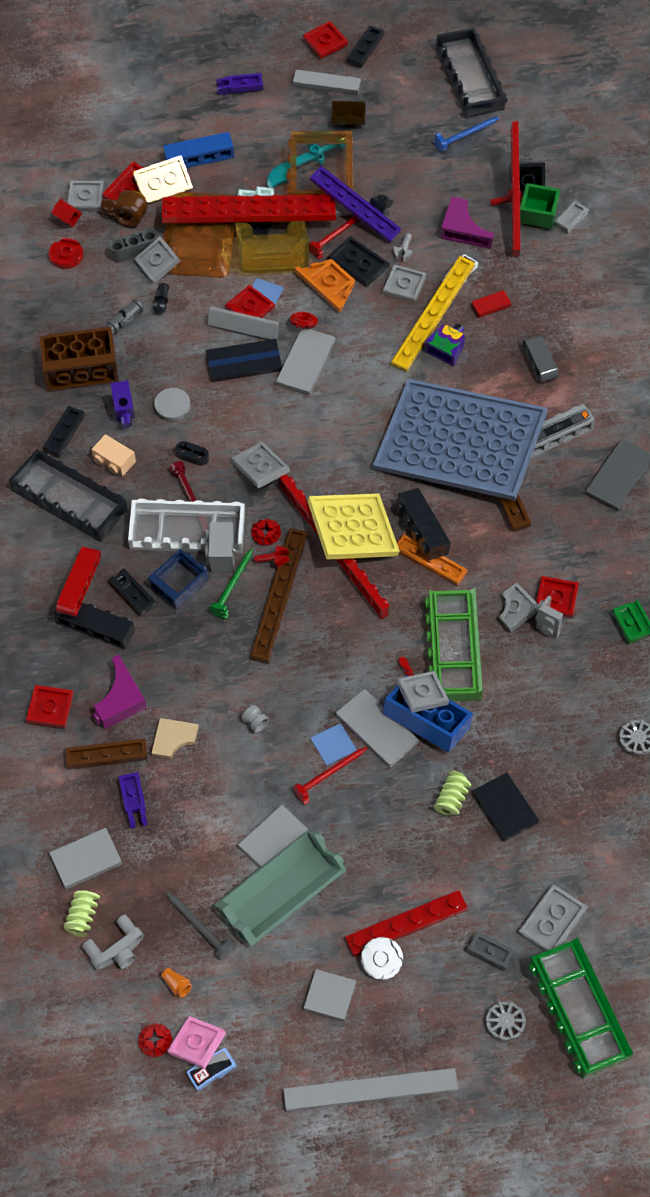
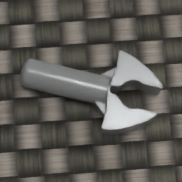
(404, 248)

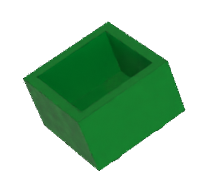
(539, 205)

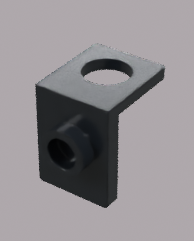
(381, 202)

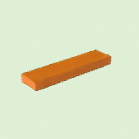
(440, 566)

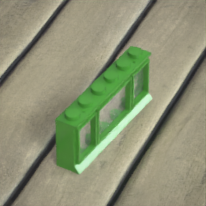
(455, 643)

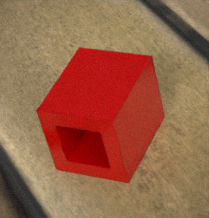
(66, 212)

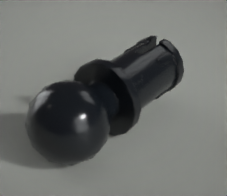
(161, 298)

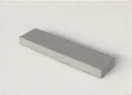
(326, 82)
(243, 323)

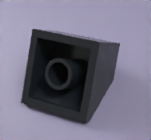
(530, 173)

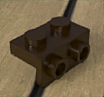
(348, 113)

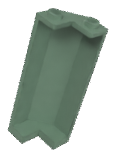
(280, 887)

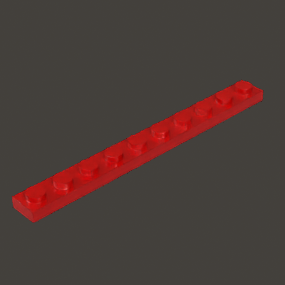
(349, 565)

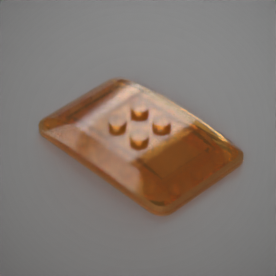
(201, 247)

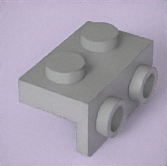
(548, 619)

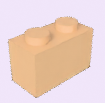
(113, 455)

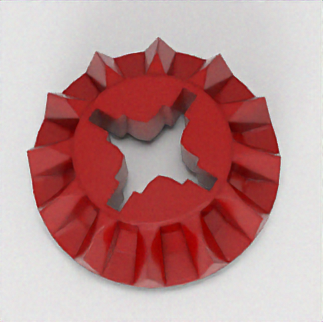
(303, 320)
(272, 535)
(162, 1045)

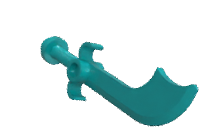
(279, 173)

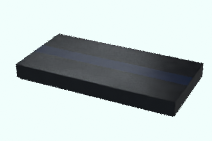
(244, 360)

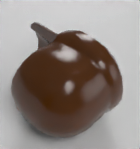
(131, 202)

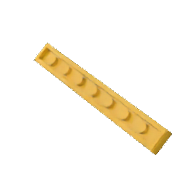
(432, 314)

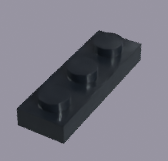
(365, 46)
(64, 431)

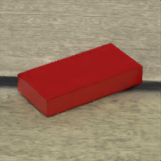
(491, 303)

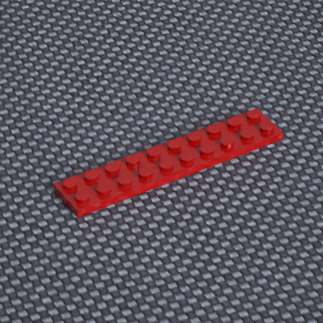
(248, 208)

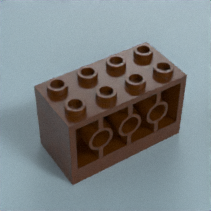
(79, 359)

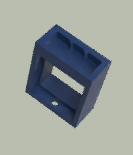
(165, 591)

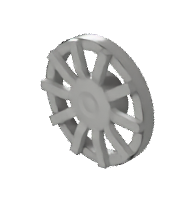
(637, 737)
(505, 1021)

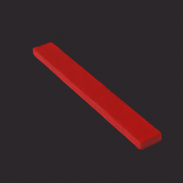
(515, 189)

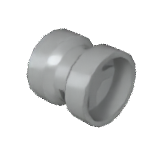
(255, 718)

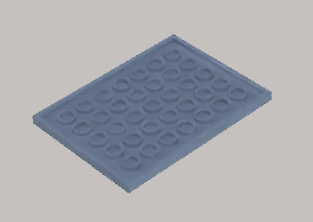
(461, 439)

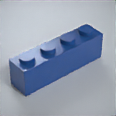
(202, 150)

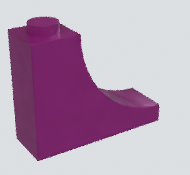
(461, 228)
(122, 700)

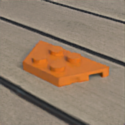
(328, 281)

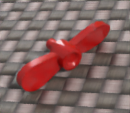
(405, 665)

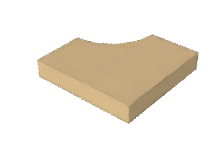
(172, 736)

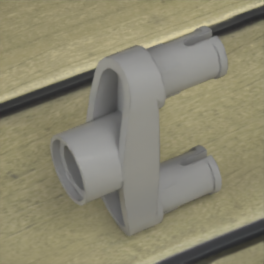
(118, 953)

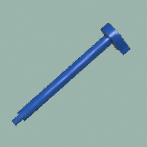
(442, 143)

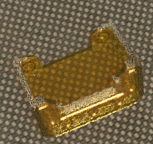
(272, 251)

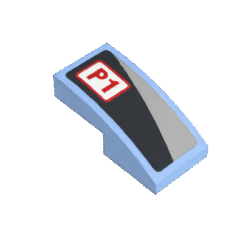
(218, 1066)

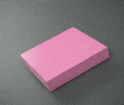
(196, 1042)

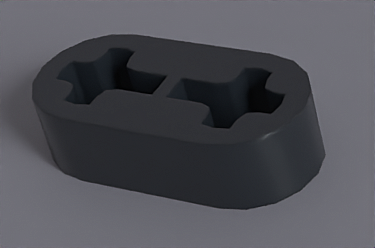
(192, 453)

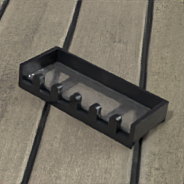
(470, 72)
(68, 494)

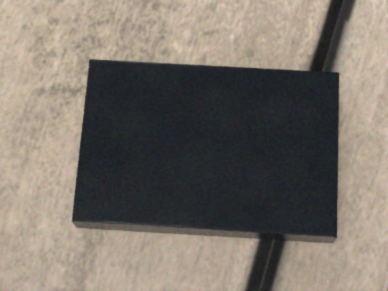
(359, 261)
(505, 806)

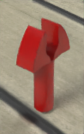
(505, 199)
(274, 556)

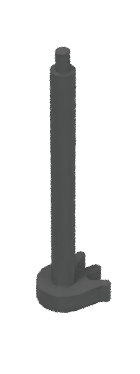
(223, 949)

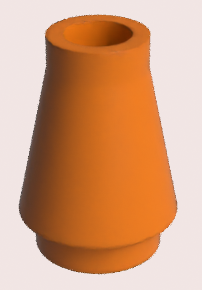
(177, 983)

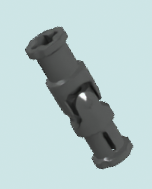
(124, 316)

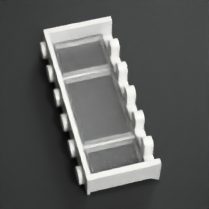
(181, 524)

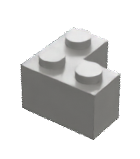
(220, 550)

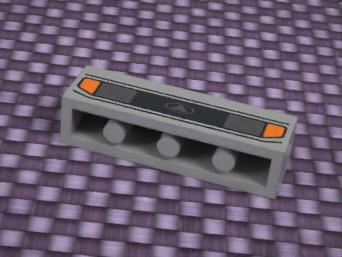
(564, 428)

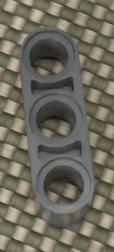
(131, 245)
(540, 358)

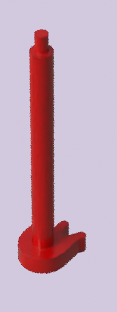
(315, 248)
(301, 791)

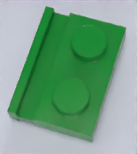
(632, 621)

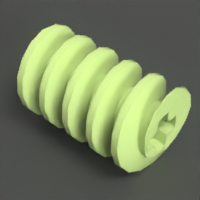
(452, 793)
(80, 913)

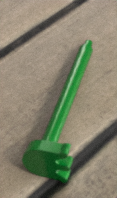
(219, 609)

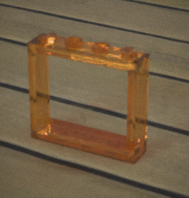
(318, 137)

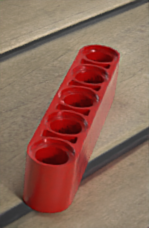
(78, 581)

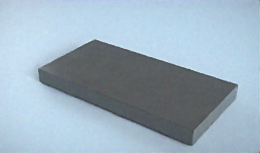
(619, 475)

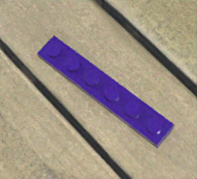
(355, 204)

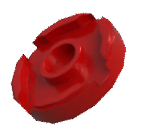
(66, 253)

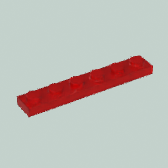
(409, 921)

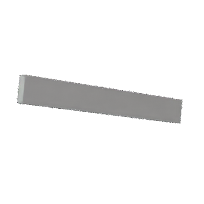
(370, 1089)

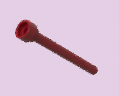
(178, 470)

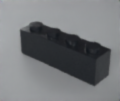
(423, 524)
(99, 625)

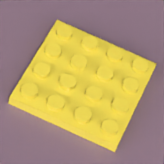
(353, 526)

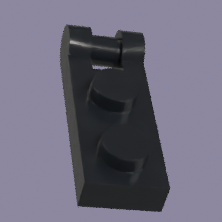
(132, 592)

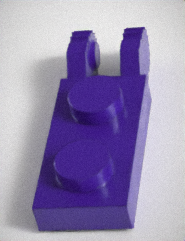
(239, 83)
(133, 797)

